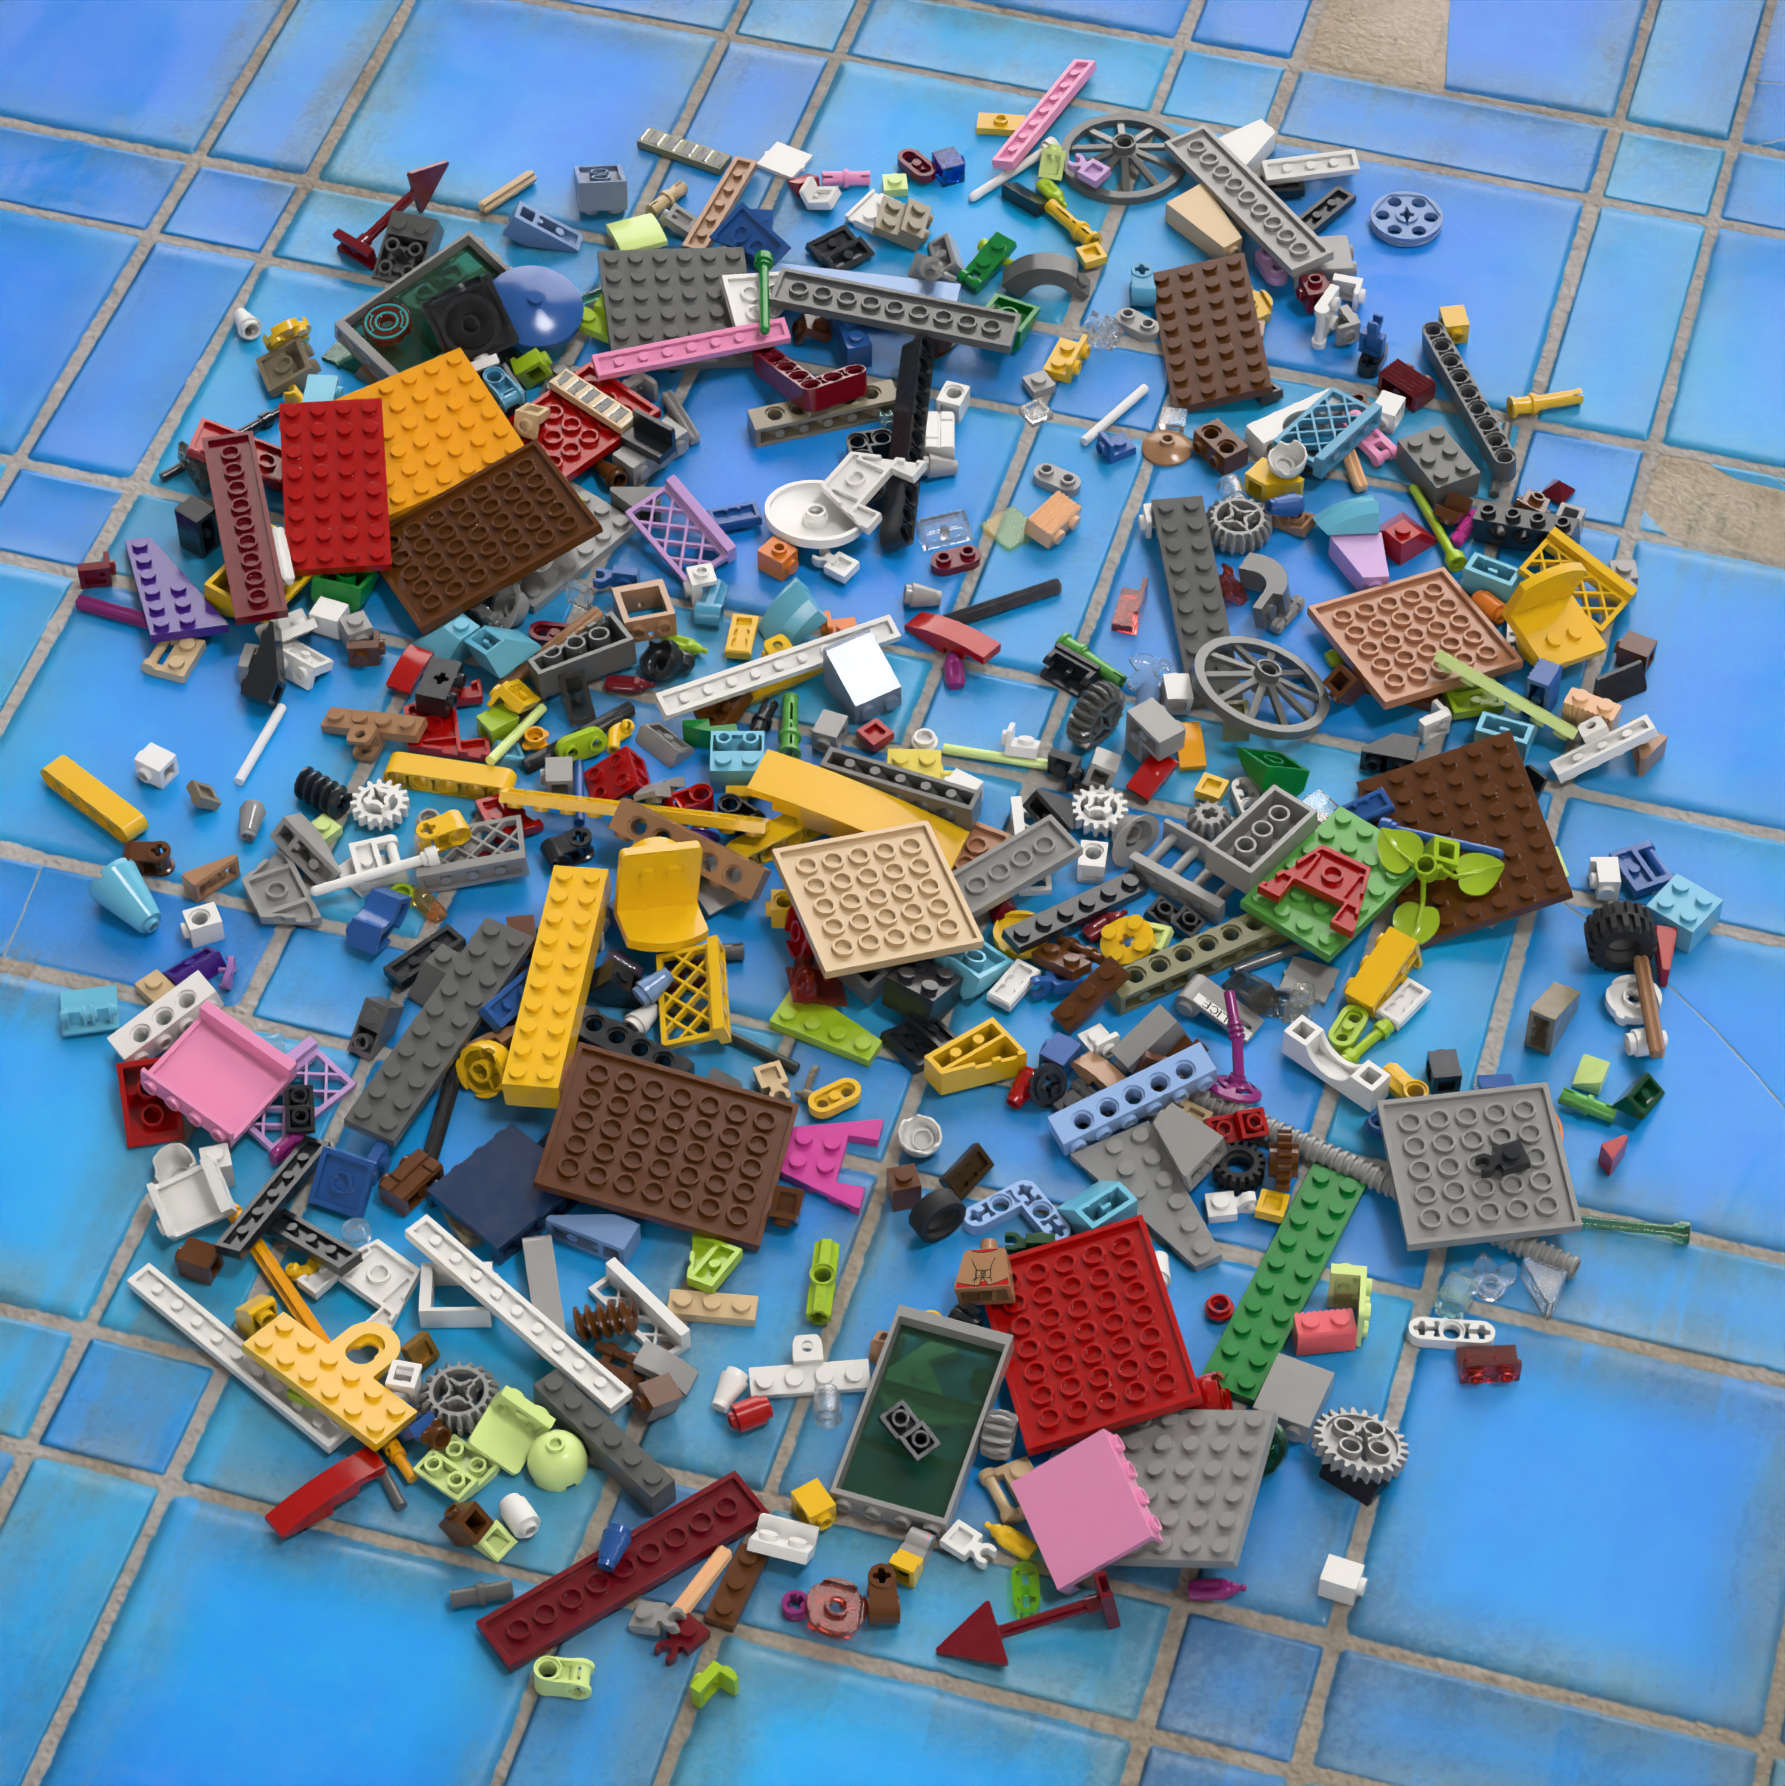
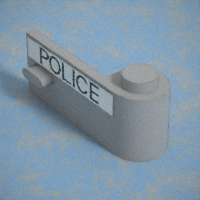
(1207, 997)

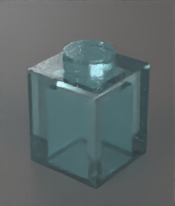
(1456, 1296)

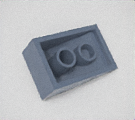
(601, 188)

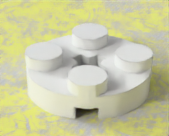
(1617, 1000)

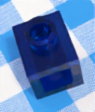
(949, 166)

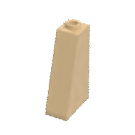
(1203, 222)

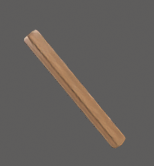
(579, 625)
(1649, 1007)

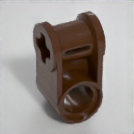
(148, 857)
(882, 1598)

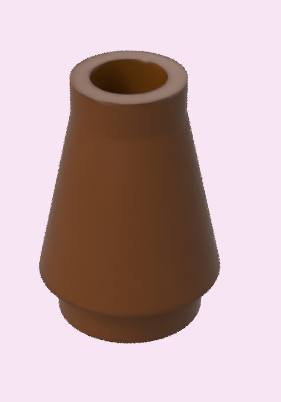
(611, 474)

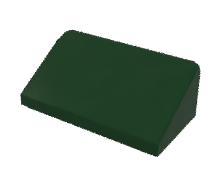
(1640, 1097)

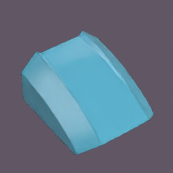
(1350, 516)
(792, 614)
(977, 967)

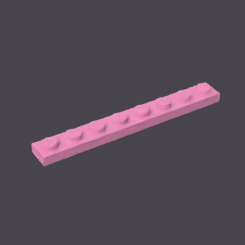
(1044, 114)
(689, 349)

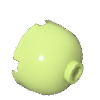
(557, 1460)

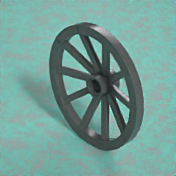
(1124, 151)
(1263, 679)

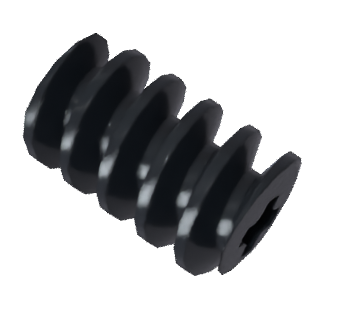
(322, 793)

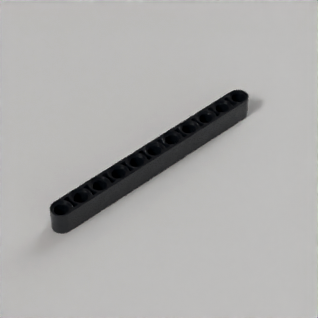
(907, 442)

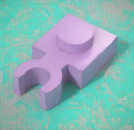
(1090, 172)

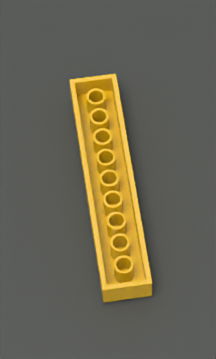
(556, 986)

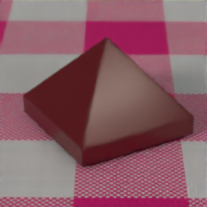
(1558, 491)
(1000, 910)

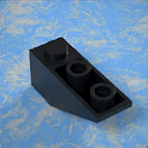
(267, 671)

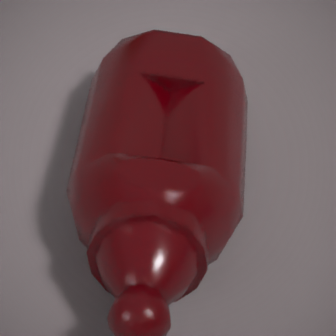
(626, 684)
(1092, 931)

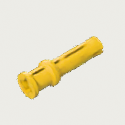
(1078, 230)
(1533, 403)

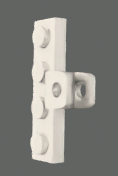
(1602, 745)
(808, 1372)

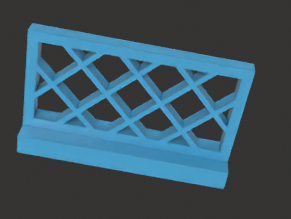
(1343, 440)

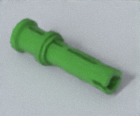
(1107, 672)
(789, 735)

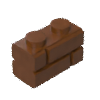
(409, 1182)

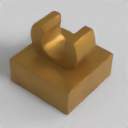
(420, 1349)

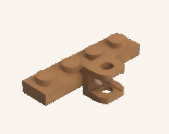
(370, 728)

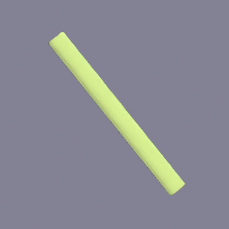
(516, 734)
(993, 756)

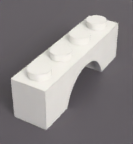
(1260, 433)
(1310, 1048)

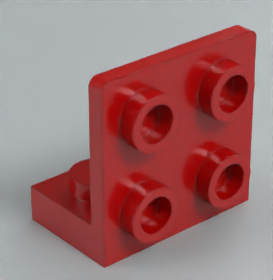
(617, 775)

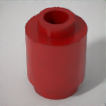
(749, 1413)

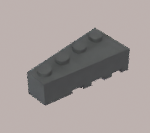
(597, 650)

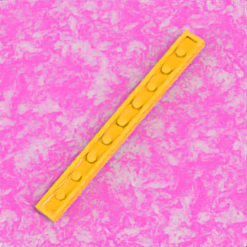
(597, 807)

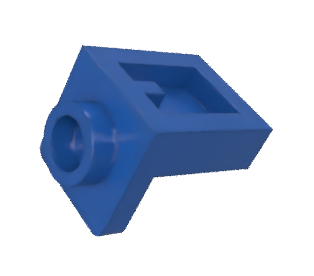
(1114, 447)

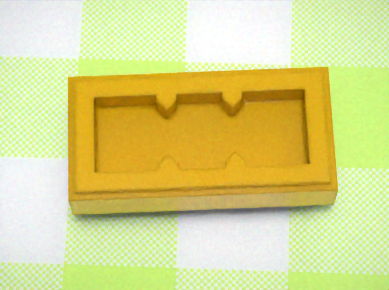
(998, 124)
(741, 636)

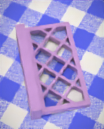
(695, 514)
(304, 1055)

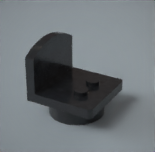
(470, 318)

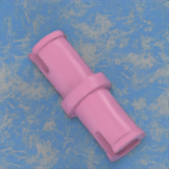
(845, 178)

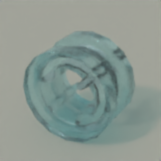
(886, 419)

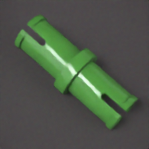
(1587, 1105)

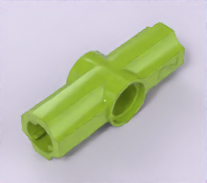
(822, 1282)

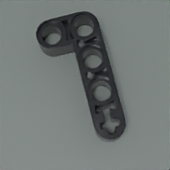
(871, 442)

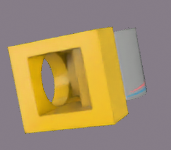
(912, 1556)

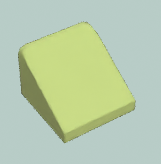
(496, 1542)

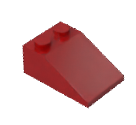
(145, 1115)

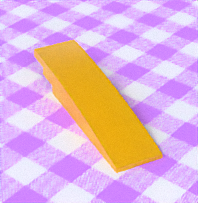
(840, 804)

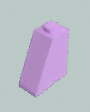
(1360, 559)

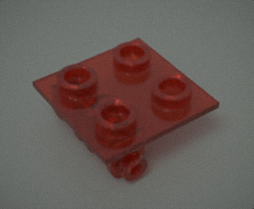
(810, 987)

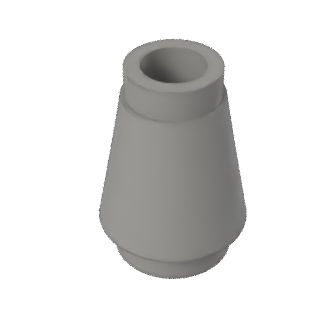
(939, 466)
(921, 596)
(251, 818)

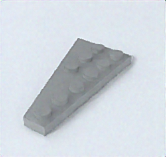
(1146, 1171)

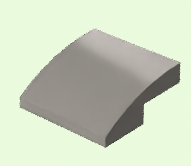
(715, 900)

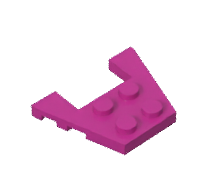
(817, 1156)

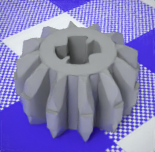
(1208, 819)
(999, 1434)

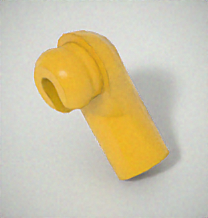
(618, 733)
(294, 1270)

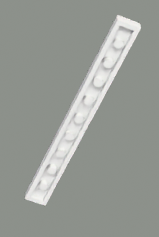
(763, 671)
(518, 1314)
(227, 1350)

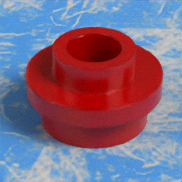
(1219, 1301)

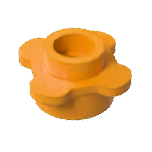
(535, 738)

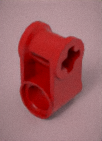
(695, 797)

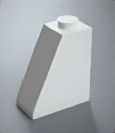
(1251, 143)

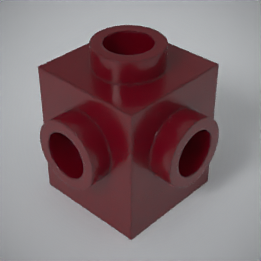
(1311, 290)

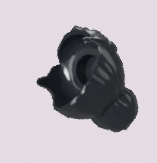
(665, 660)

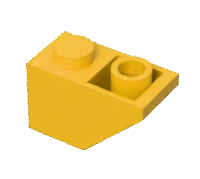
(1263, 484)
(255, 1314)

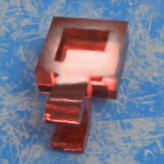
(1232, 588)

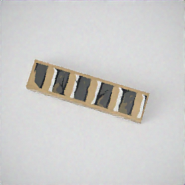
(592, 401)

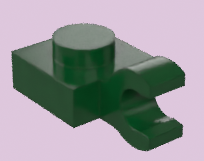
(1032, 1240)

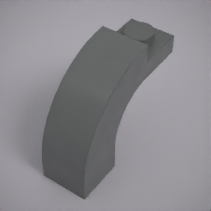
(1045, 269)
(1269, 578)

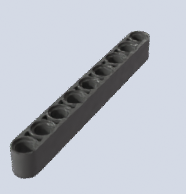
(1469, 401)

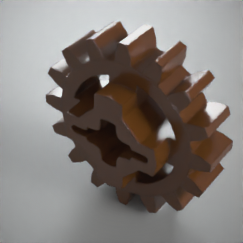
(1283, 1160)

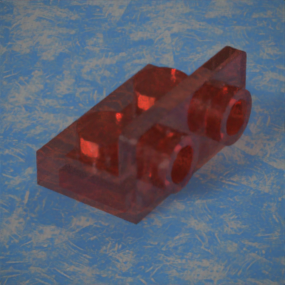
(1488, 1364)

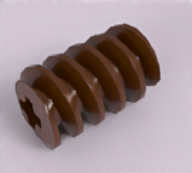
(606, 1321)

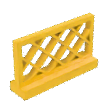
(1602, 578)
(717, 995)

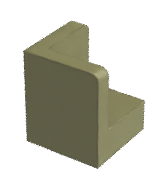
(1230, 732)

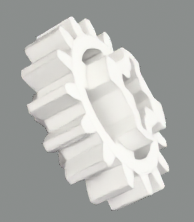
(380, 805)
(1098, 810)

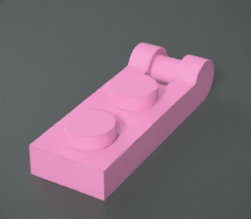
(1373, 442)

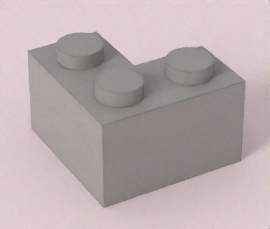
(1152, 731)

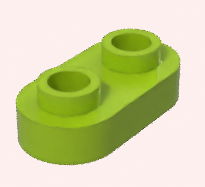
(582, 743)
(1345, 1032)

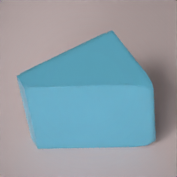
(511, 758)

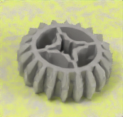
(1239, 525)
(462, 1389)

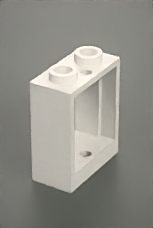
(447, 1316)

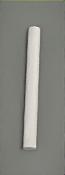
(1114, 414)
(260, 744)

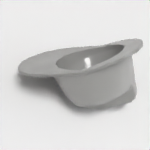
(510, 605)
(1133, 834)

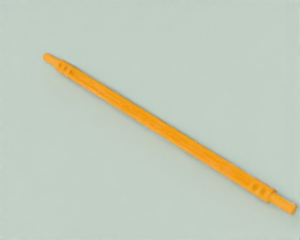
(303, 1315)

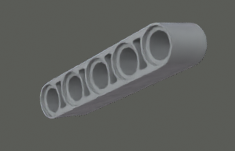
(543, 1278)

